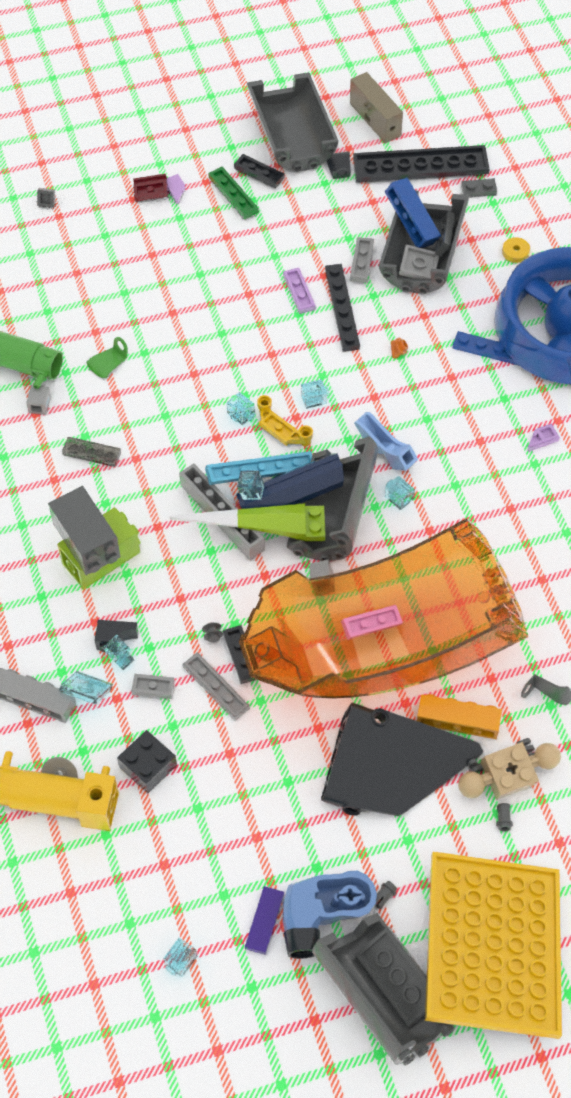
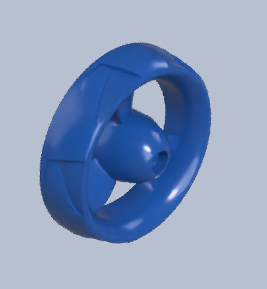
(533, 278)

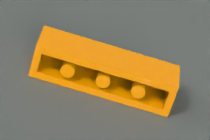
(459, 716)

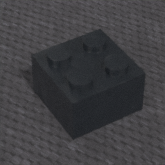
(147, 761)

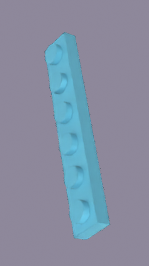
(267, 466)

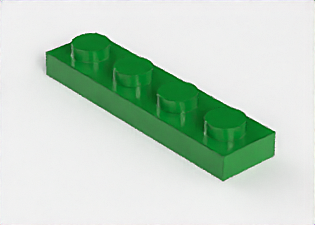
(233, 192)

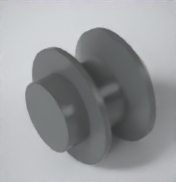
(212, 631)

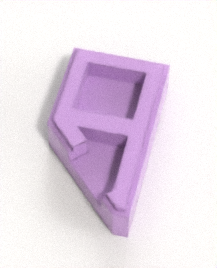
(175, 187)
(542, 437)

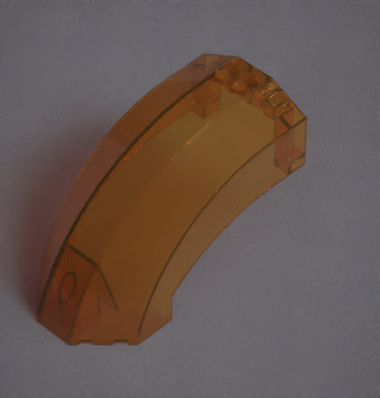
(451, 608)

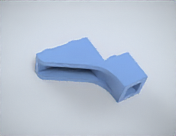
(398, 454)

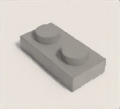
(153, 686)

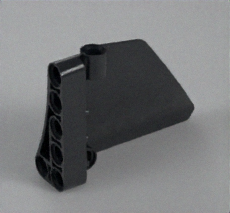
(391, 762)

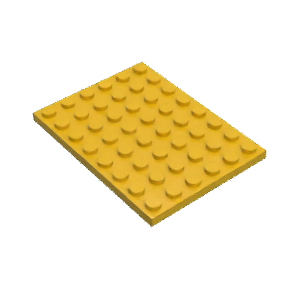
(494, 946)

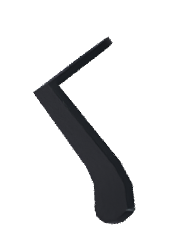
(339, 165)

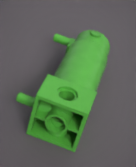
(29, 358)

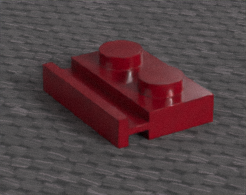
(150, 187)

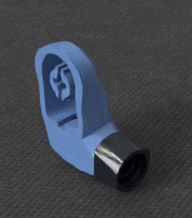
(323, 902)

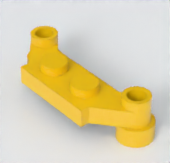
(279, 427)

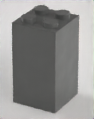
(84, 530)

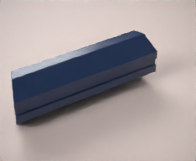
(300, 484)

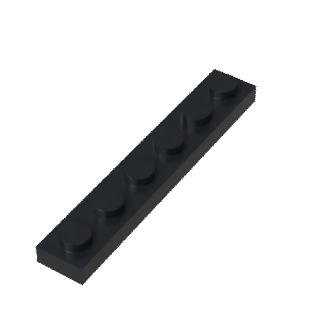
(342, 307)

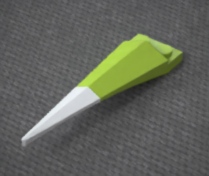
(292, 521)

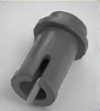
(504, 819)
(386, 891)

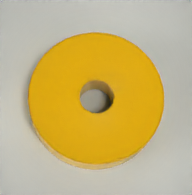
(515, 250)

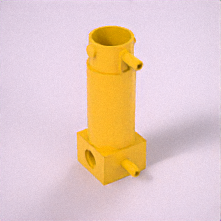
(86, 799)

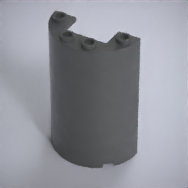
(295, 123)
(399, 237)
(341, 506)
(366, 998)

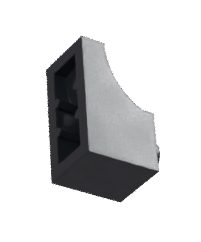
(109, 629)

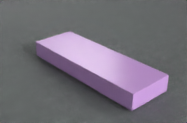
(299, 290)

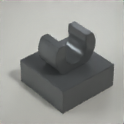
(46, 197)

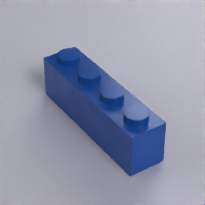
(412, 213)

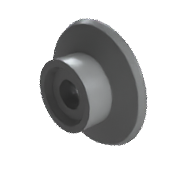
(61, 764)

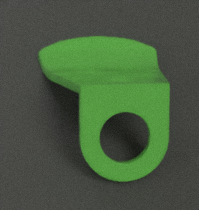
(106, 361)

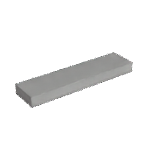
(216, 686)

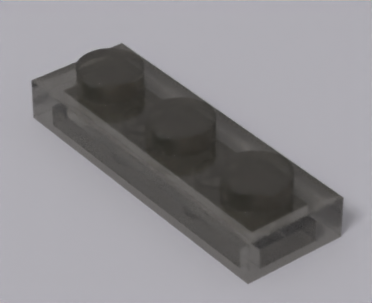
(91, 451)

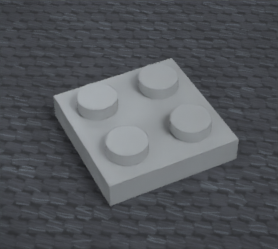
(418, 263)

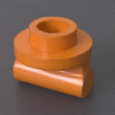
(398, 347)

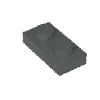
(479, 187)

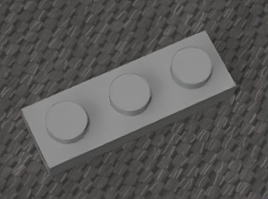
(362, 259)

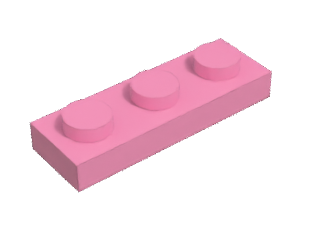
(371, 622)

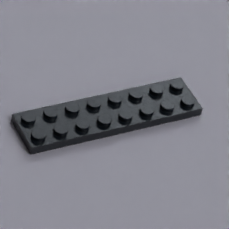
(420, 163)

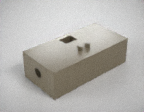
(376, 107)

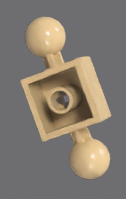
(506, 783)

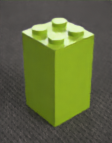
(128, 546)

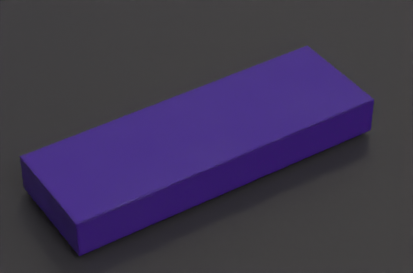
(264, 920)

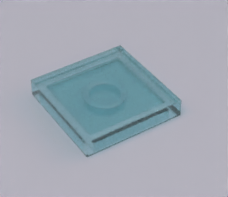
(85, 687)

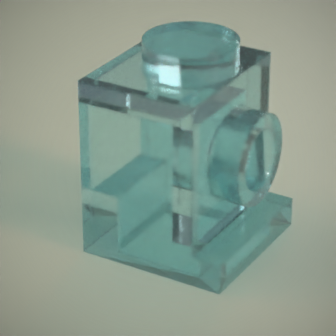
(119, 652)

